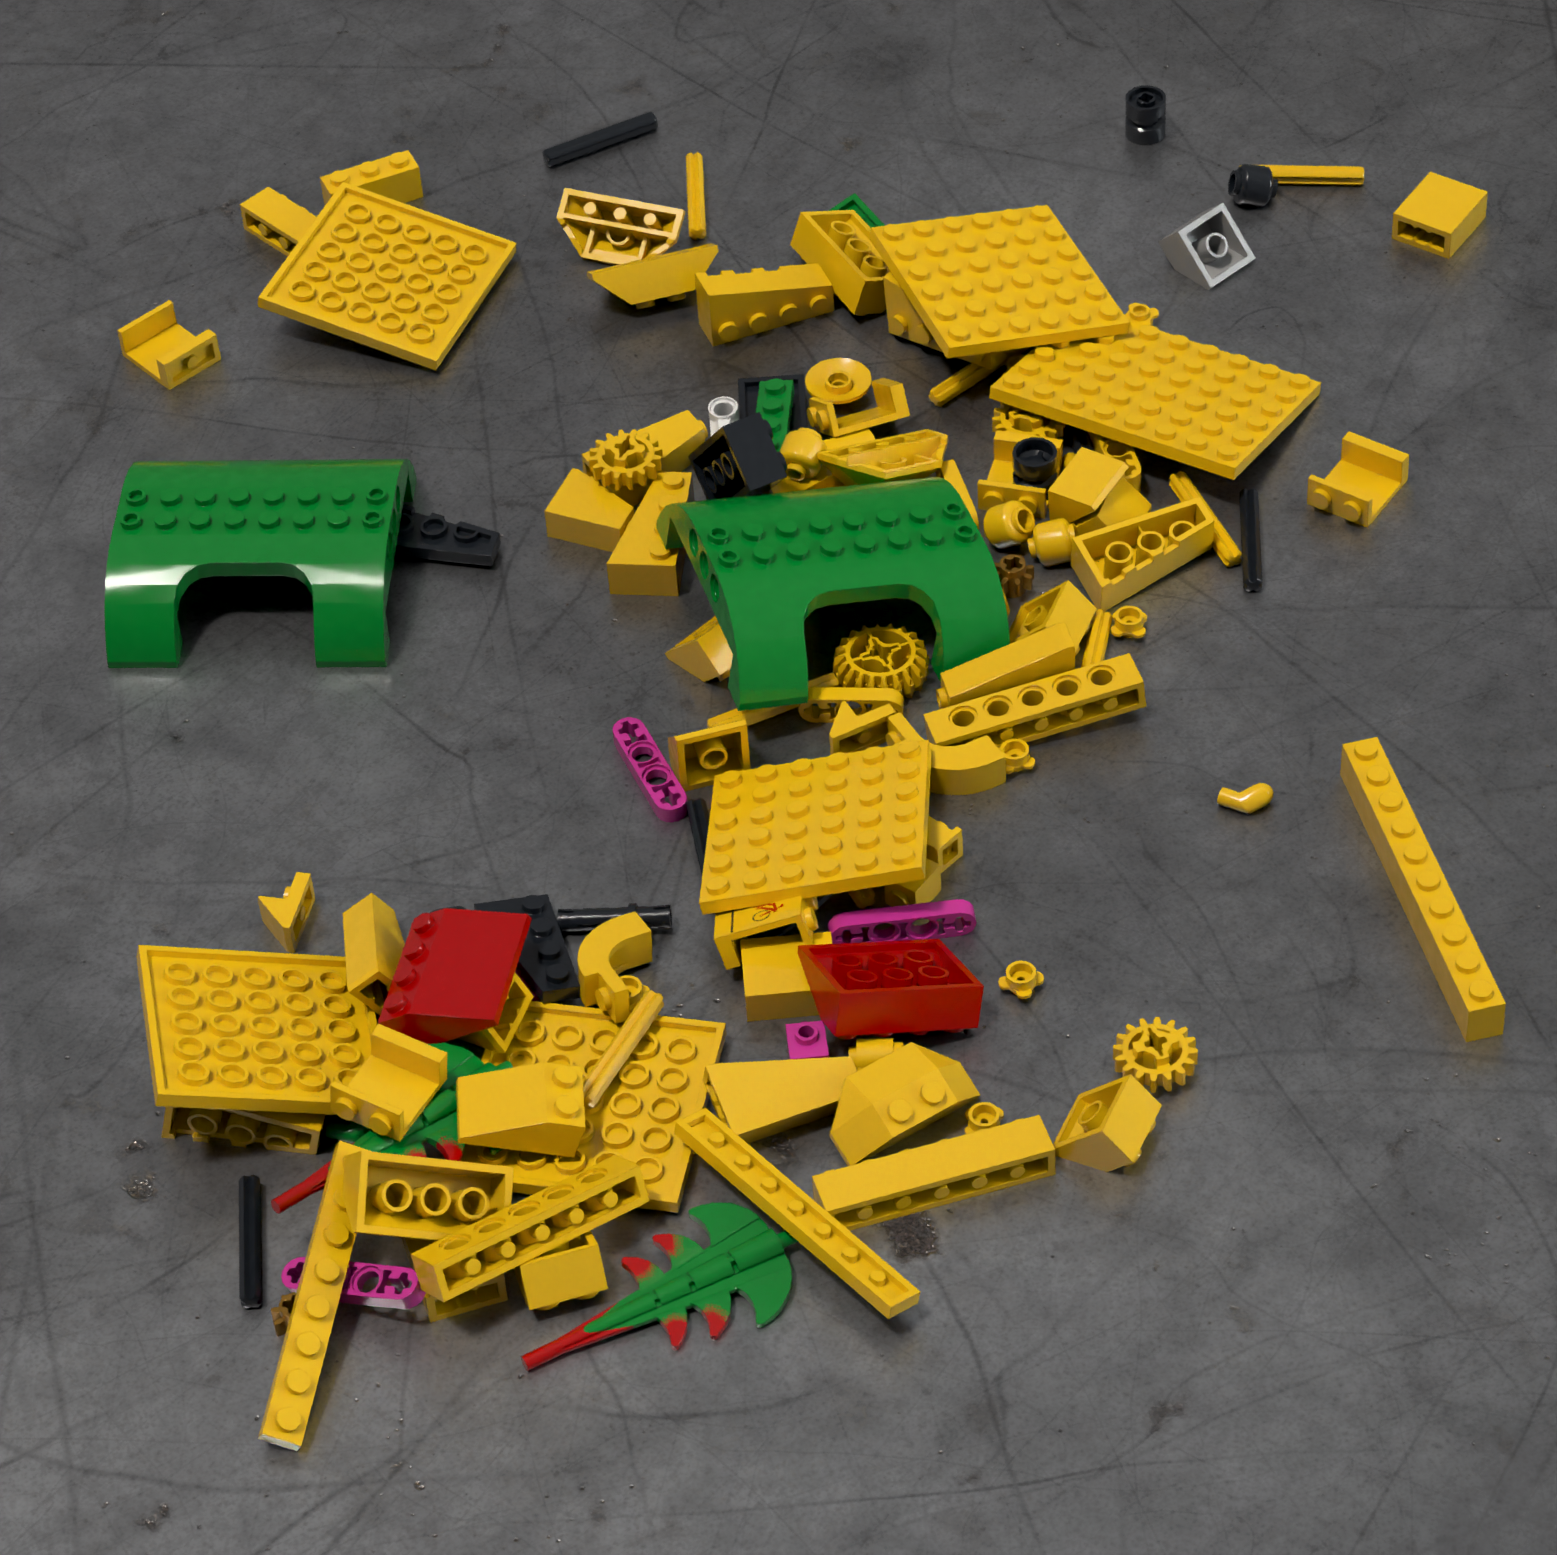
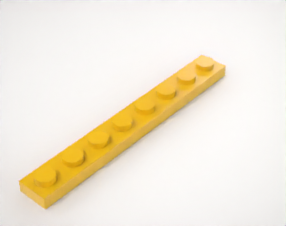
(797, 1213)
(311, 1313)

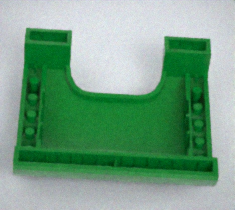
(290, 518)
(796, 551)

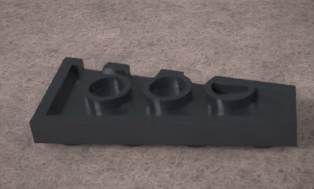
(439, 540)
(544, 955)

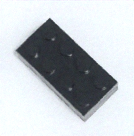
(739, 460)

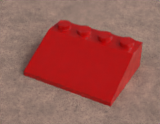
(454, 973)
(891, 987)

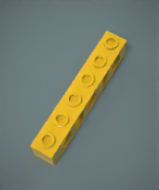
(1042, 705)
(529, 1228)

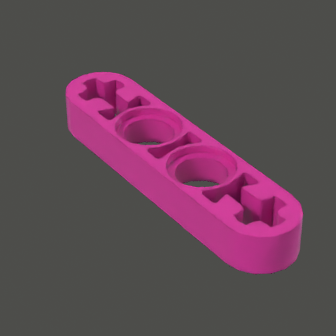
(646, 770)
(901, 919)
(357, 1274)

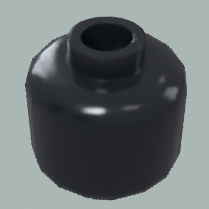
(1252, 185)

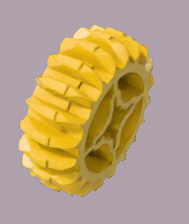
(882, 660)

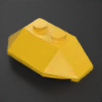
(617, 228)
(655, 277)
(888, 458)
(897, 1100)

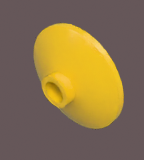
(838, 380)

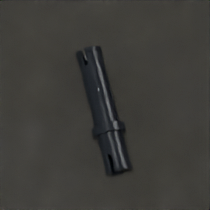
(589, 918)

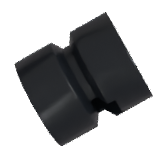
(1145, 115)
(1035, 463)

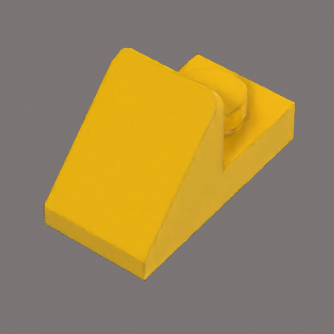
(859, 732)
(288, 915)

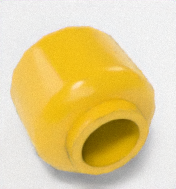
(800, 453)
(1008, 524)
(1052, 541)

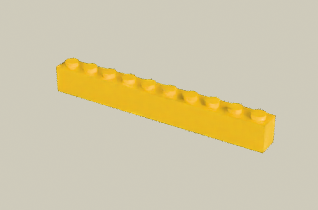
(1423, 890)

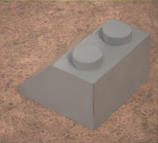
(1207, 247)

